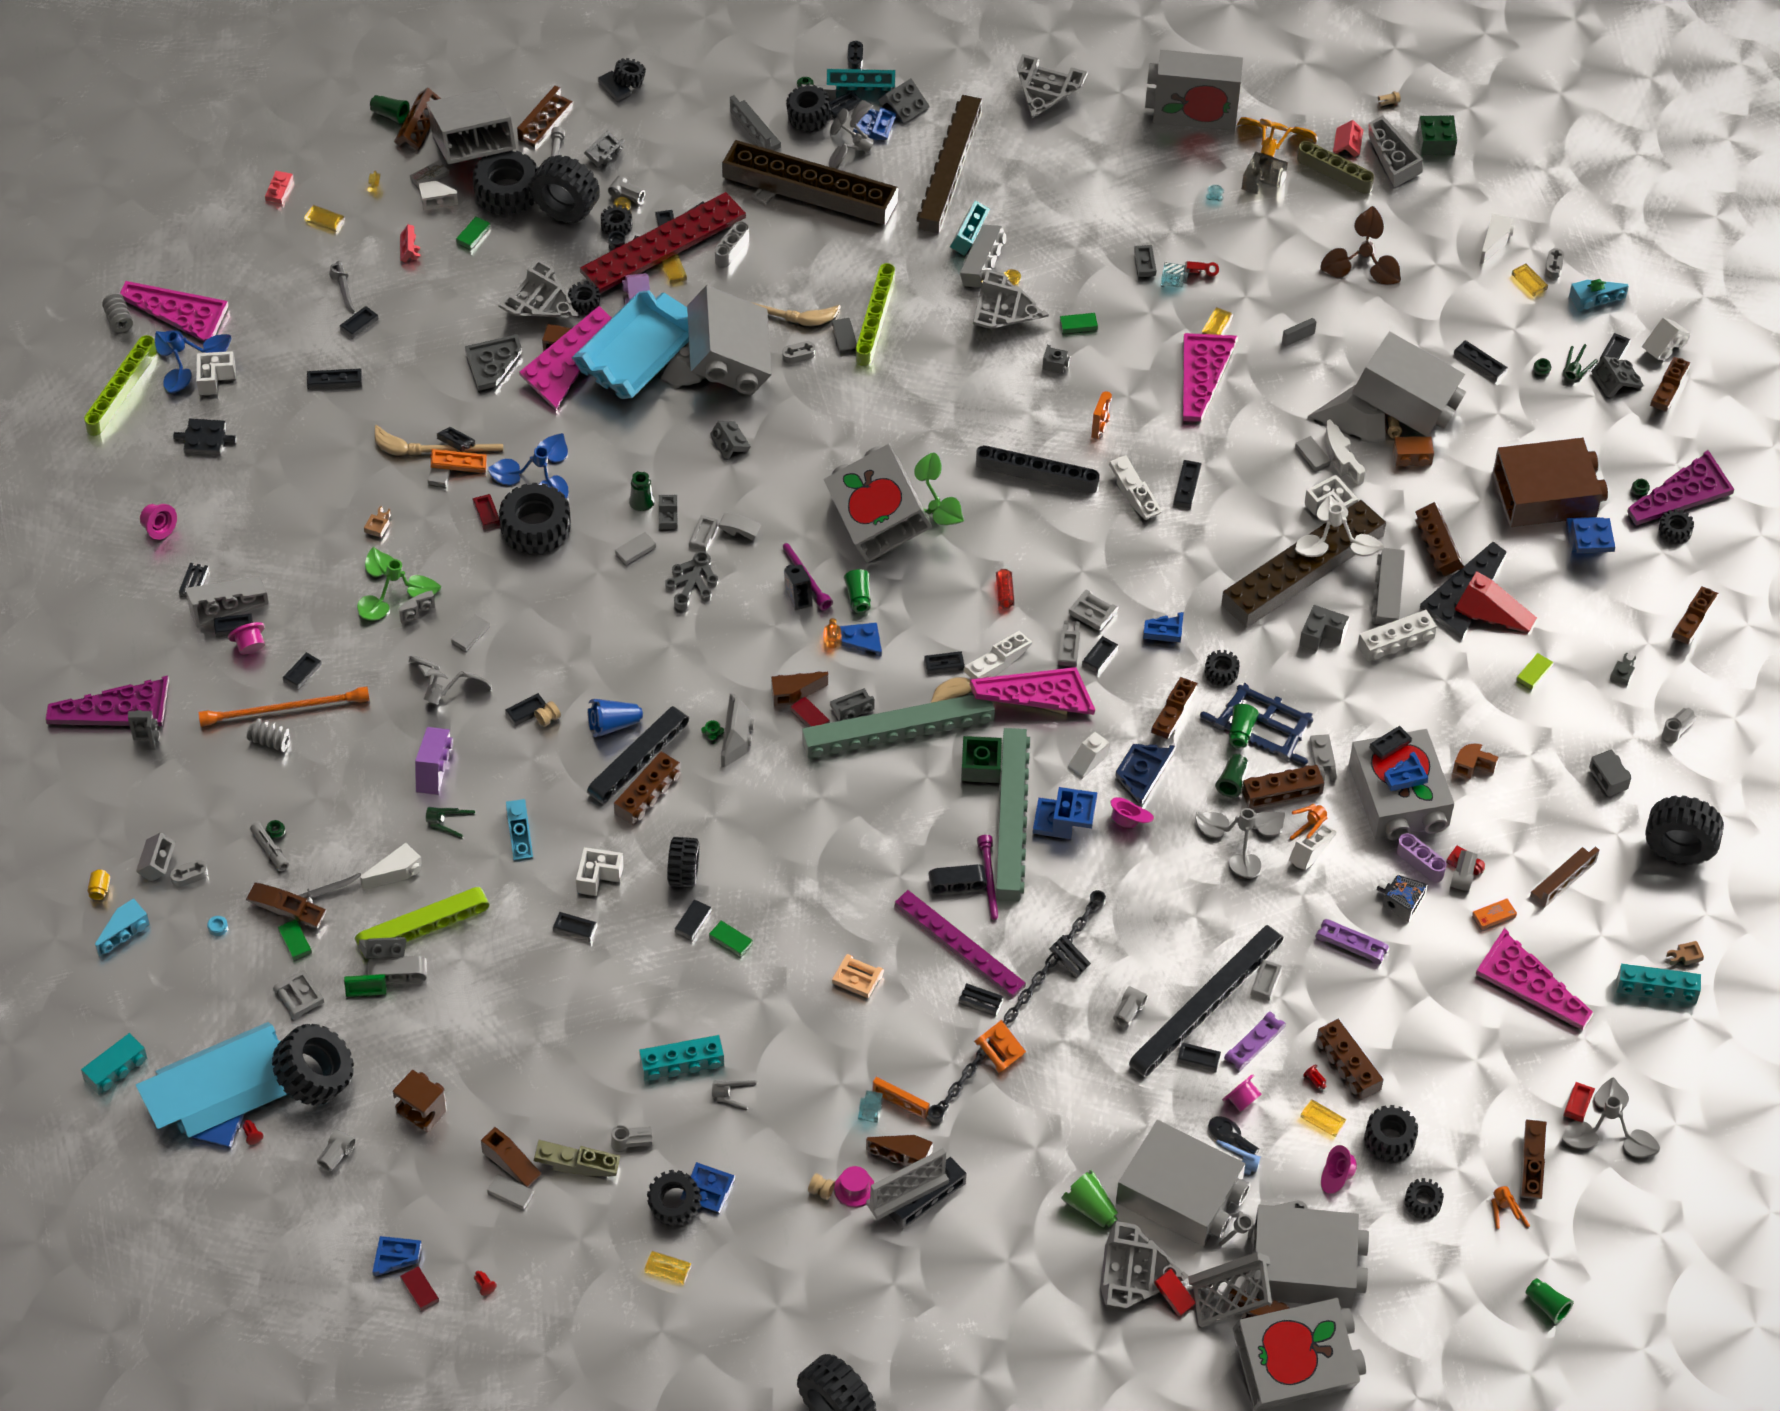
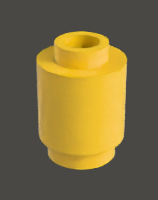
(98, 884)

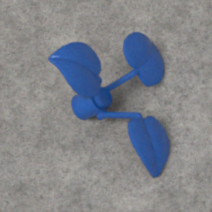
(173, 342)
(552, 448)

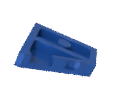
(1164, 628)
(862, 637)
(1406, 774)
(395, 1254)

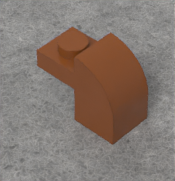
(1471, 757)

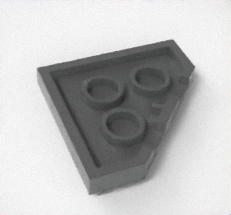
(492, 359)

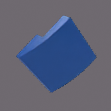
(876, 124)
(221, 1134)
(713, 1186)

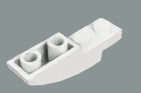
(1340, 455)
(1134, 489)
(999, 658)

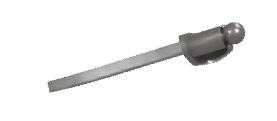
(341, 276)
(308, 895)

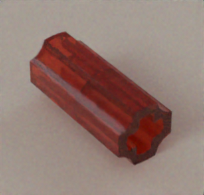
(1005, 588)

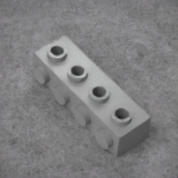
(982, 255)

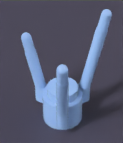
(1251, 1160)

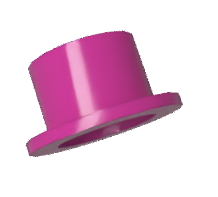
(158, 520)
(248, 637)
(1243, 1094)
(853, 1187)

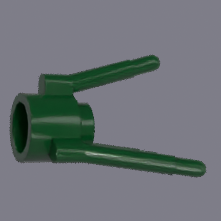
(1573, 370)
(436, 815)

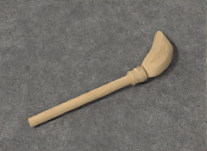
(807, 318)
(397, 446)
(960, 687)

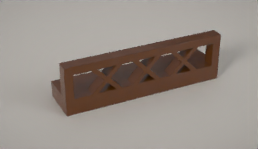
(416, 115)
(539, 117)
(1565, 876)

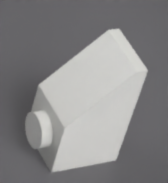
(437, 195)
(1089, 755)

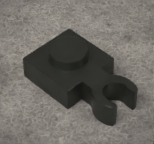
(1623, 670)

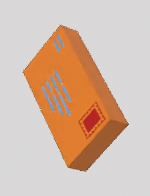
(1494, 914)

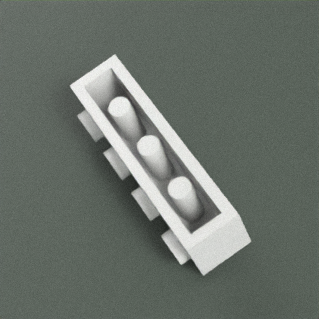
(1397, 635)

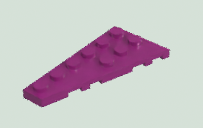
(1685, 489)
(112, 705)

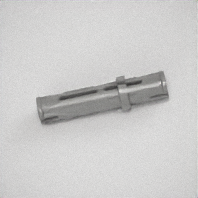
(260, 833)

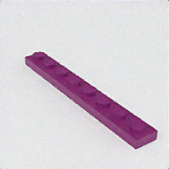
(960, 944)

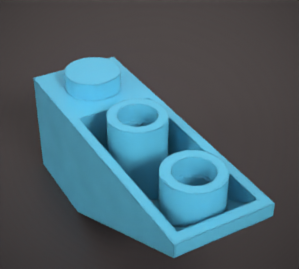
(1585, 299)
(519, 829)
(123, 924)

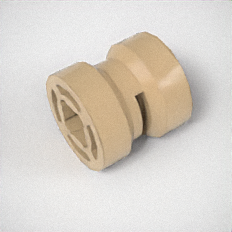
(547, 714)
(821, 1186)

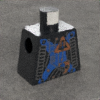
(795, 578)
(1402, 895)

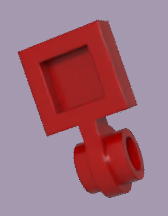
(1196, 267)
(1454, 856)

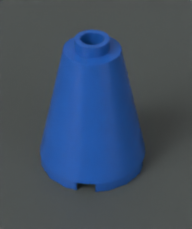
(610, 716)

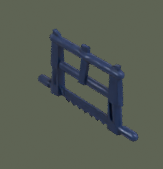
(1285, 751)

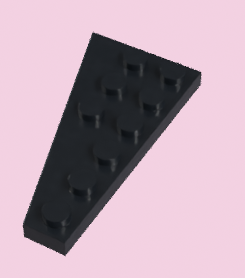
(1443, 601)

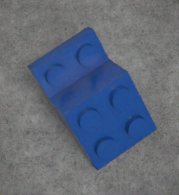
(1590, 535)
(1069, 810)

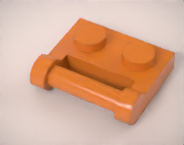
(1101, 414)
(1005, 1044)

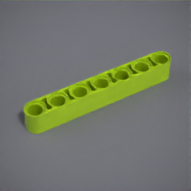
(875, 314)
(120, 385)
(430, 917)

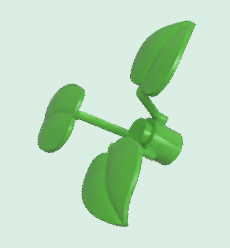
(949, 509)
(380, 563)

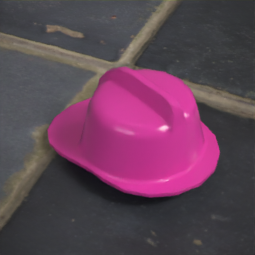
(1128, 814)
(1338, 1169)

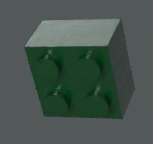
(1437, 135)
(981, 759)

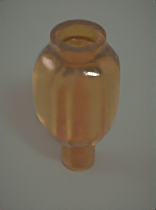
(832, 634)

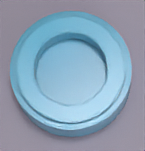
(217, 926)

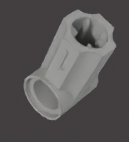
(622, 188)
(1678, 724)
(1463, 874)
(1131, 1002)
(632, 1137)
(338, 1145)

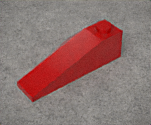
(1492, 603)

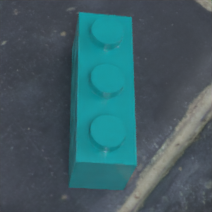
(969, 227)
(114, 1064)

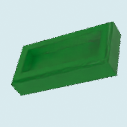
(473, 232)
(1078, 323)
(731, 938)
(294, 940)
(365, 985)

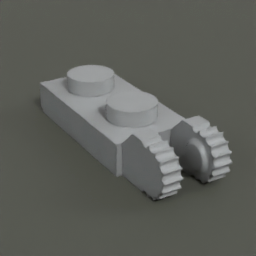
(1069, 645)
(1323, 755)

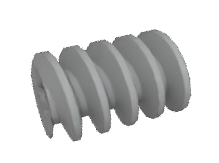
(117, 312)
(268, 735)

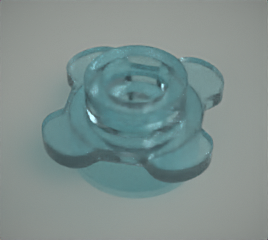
(1215, 193)

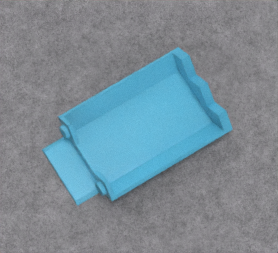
(635, 343)
(214, 1083)

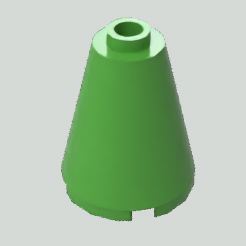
(1091, 1200)

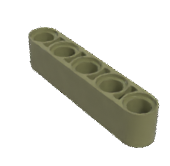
(1335, 167)

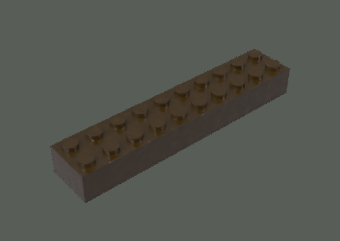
(810, 182)
(1292, 572)

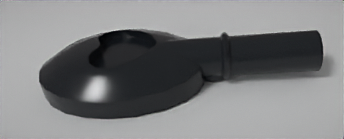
(1229, 1132)

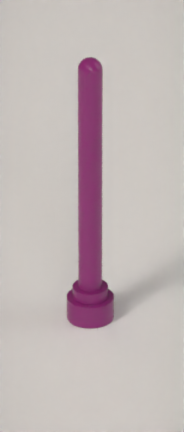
(823, 600)
(985, 844)

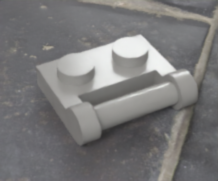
(1090, 613)
(303, 990)

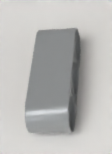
(732, 244)
(399, 969)

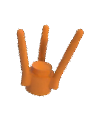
(1316, 815)
(1504, 1199)

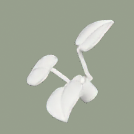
(1335, 514)

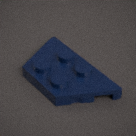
(1142, 768)

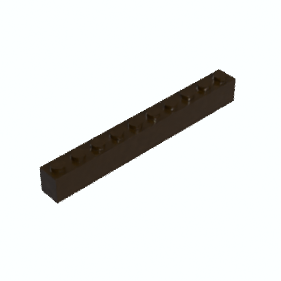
(950, 164)

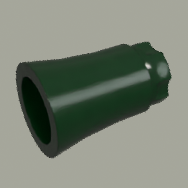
(390, 108)
(641, 492)
(1232, 777)

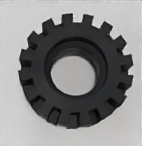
(629, 72)
(613, 214)
(584, 290)
(1676, 534)
(1222, 659)
(1422, 1208)

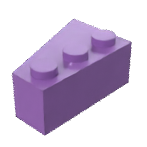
(432, 760)

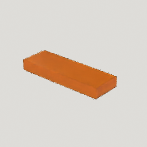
(458, 461)
(901, 1098)

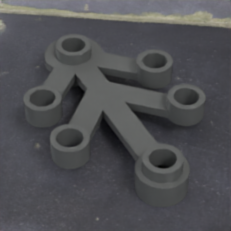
(700, 561)

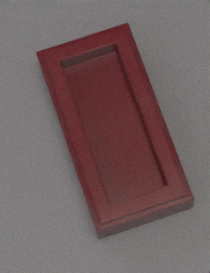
(486, 511)
(808, 713)
(419, 1288)

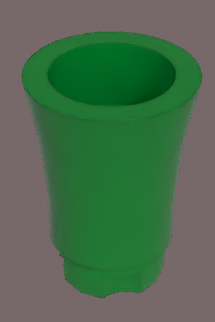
(858, 589)
(1242, 724)
(1549, 1300)

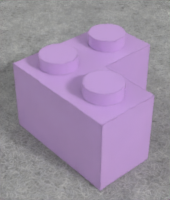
(634, 284)

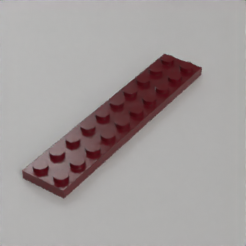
(663, 242)

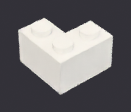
(1664, 338)
(214, 367)
(1331, 486)
(598, 866)

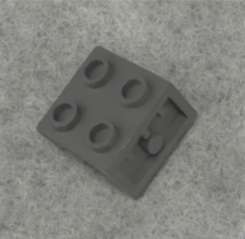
(905, 100)
(1615, 373)

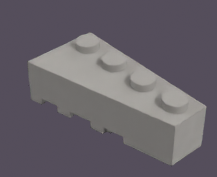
(1394, 152)
(1389, 585)
(225, 599)

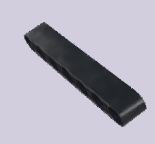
(1037, 469)
(638, 755)

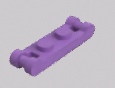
(1352, 941)
(1255, 1041)

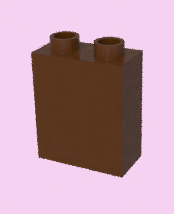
(1549, 481)

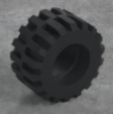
(799, 111)
(683, 862)
(1393, 1119)
(686, 1209)

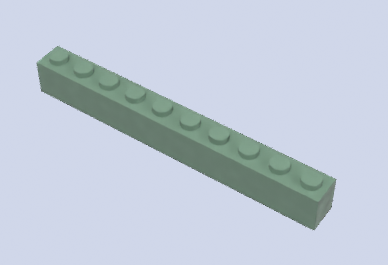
(896, 725)
(1011, 814)

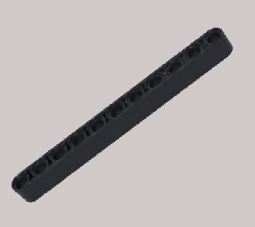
(1205, 1001)

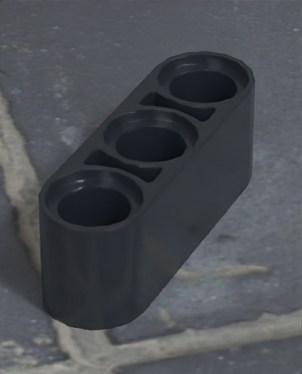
(957, 879)

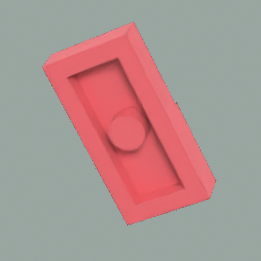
(279, 186)
(407, 246)

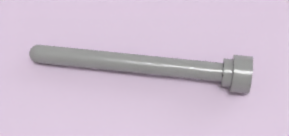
(557, 136)

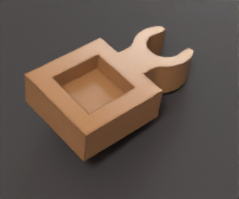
(377, 524)
(1687, 952)

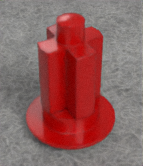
(1314, 1075)
(253, 1135)
(487, 1286)

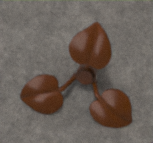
(1385, 269)

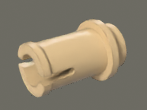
(1393, 98)
(1394, 428)

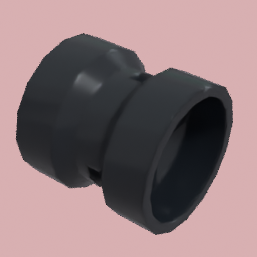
(616, 240)

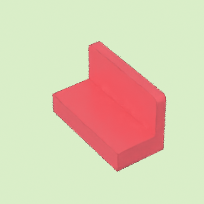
(1348, 137)

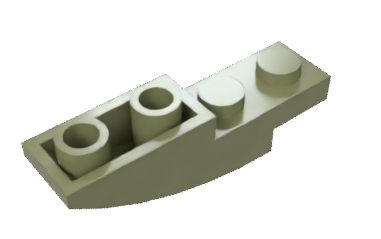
(576, 1161)

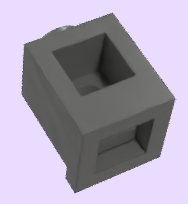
(1055, 360)

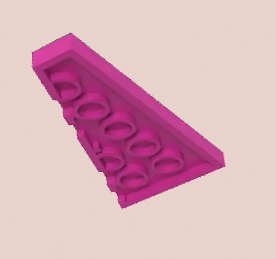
(186, 311)
(1203, 365)
(554, 369)
(1043, 689)
(1526, 977)

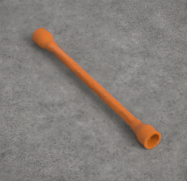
(210, 717)

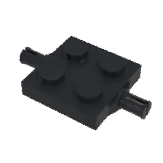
(205, 436)

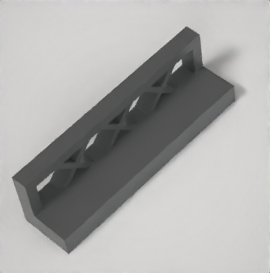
(753, 124)

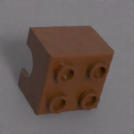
(420, 1100)

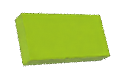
(1534, 671)

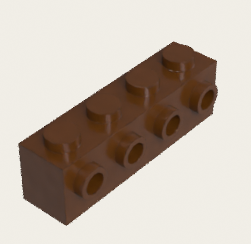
(1439, 539)
(1282, 786)
(647, 788)
(1349, 1059)

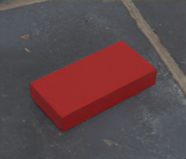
(1579, 1102)
(1174, 1292)

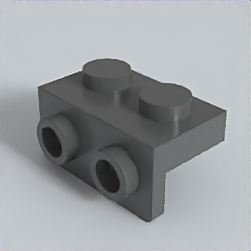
(603, 148)
(729, 438)
(853, 705)
(144, 726)
(383, 947)

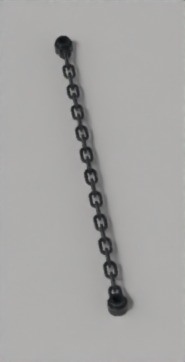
(939, 1110)

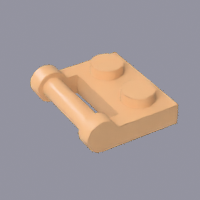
(855, 980)

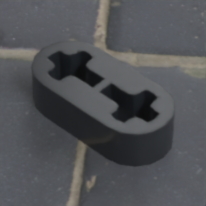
(855, 55)

